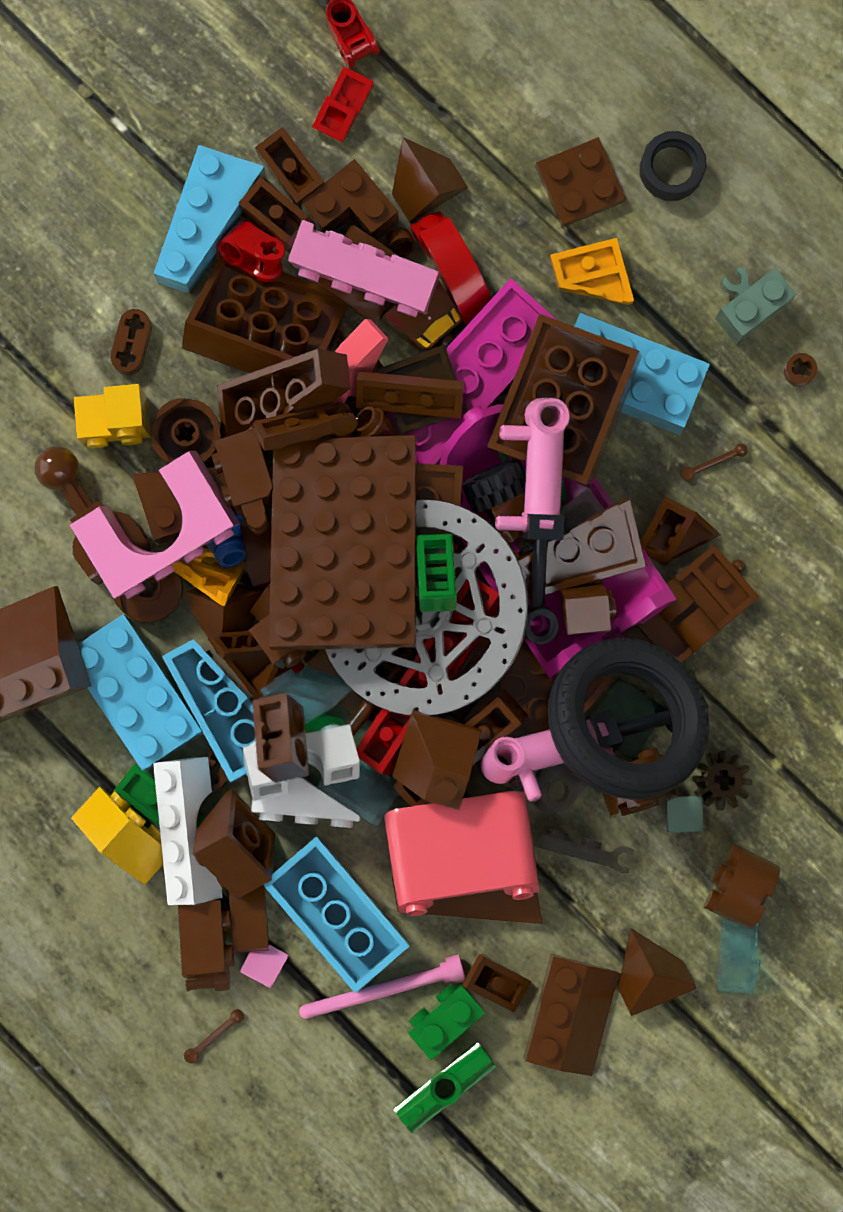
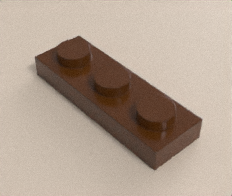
(410, 394)

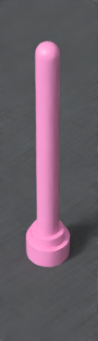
(449, 971)

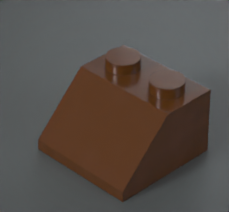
(235, 846)

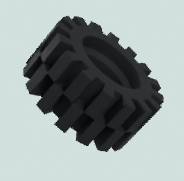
(495, 485)

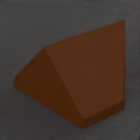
(424, 180)
(675, 532)
(229, 618)
(245, 659)
(651, 975)

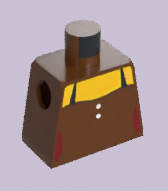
(431, 329)

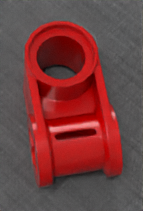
(351, 37)
(250, 248)

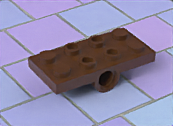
(707, 599)

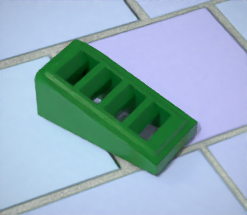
(436, 595)

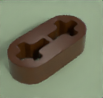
(139, 343)

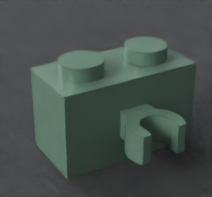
(753, 304)

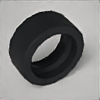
(681, 141)

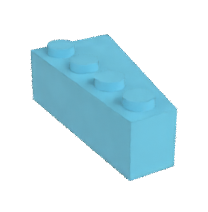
(204, 216)
(217, 705)

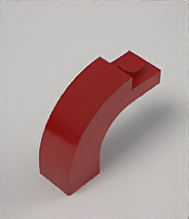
(454, 263)

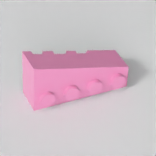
(363, 269)

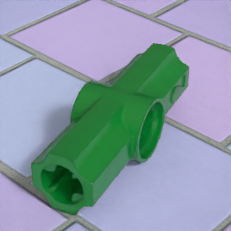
(426, 1102)

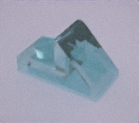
(738, 958)

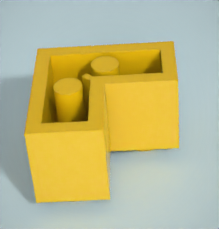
(113, 416)
(121, 834)

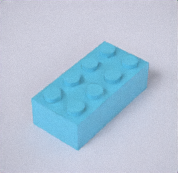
(664, 380)
(137, 694)
(336, 914)

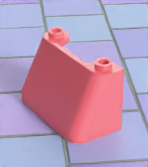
(461, 851)

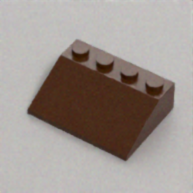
(260, 322)
(583, 373)
(38, 654)

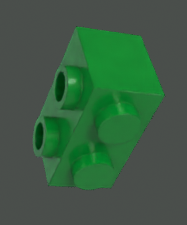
(445, 1020)

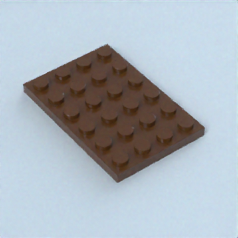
(344, 544)

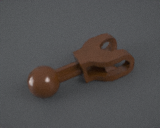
(58, 470)

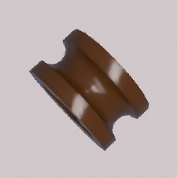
(802, 359)

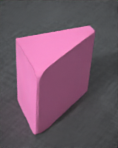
(264, 965)

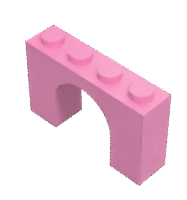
(204, 517)

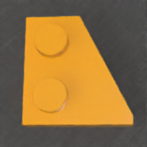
(593, 272)
(210, 576)

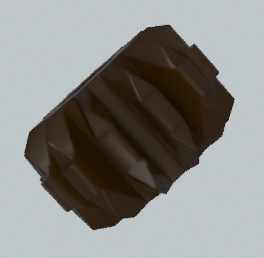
(729, 771)

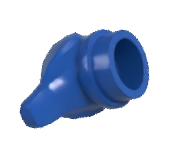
(232, 550)

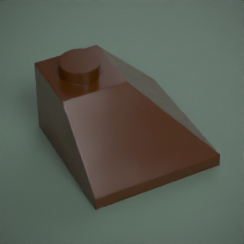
(437, 758)

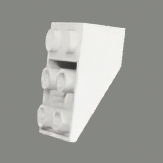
(306, 804)

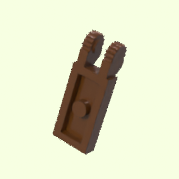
(304, 425)

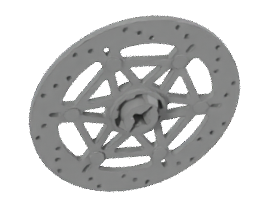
(436, 673)

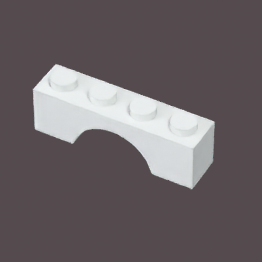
(179, 792)

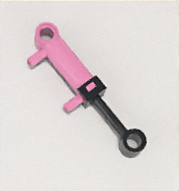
(541, 513)
(539, 752)

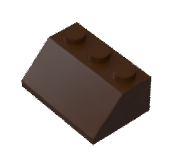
(570, 1015)

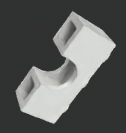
(328, 750)

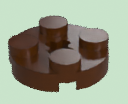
(159, 606)

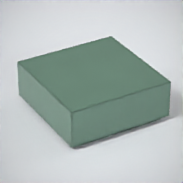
(684, 814)

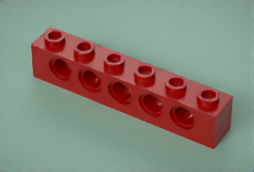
(385, 736)

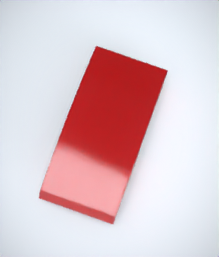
(343, 104)

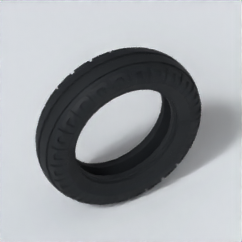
(588, 758)

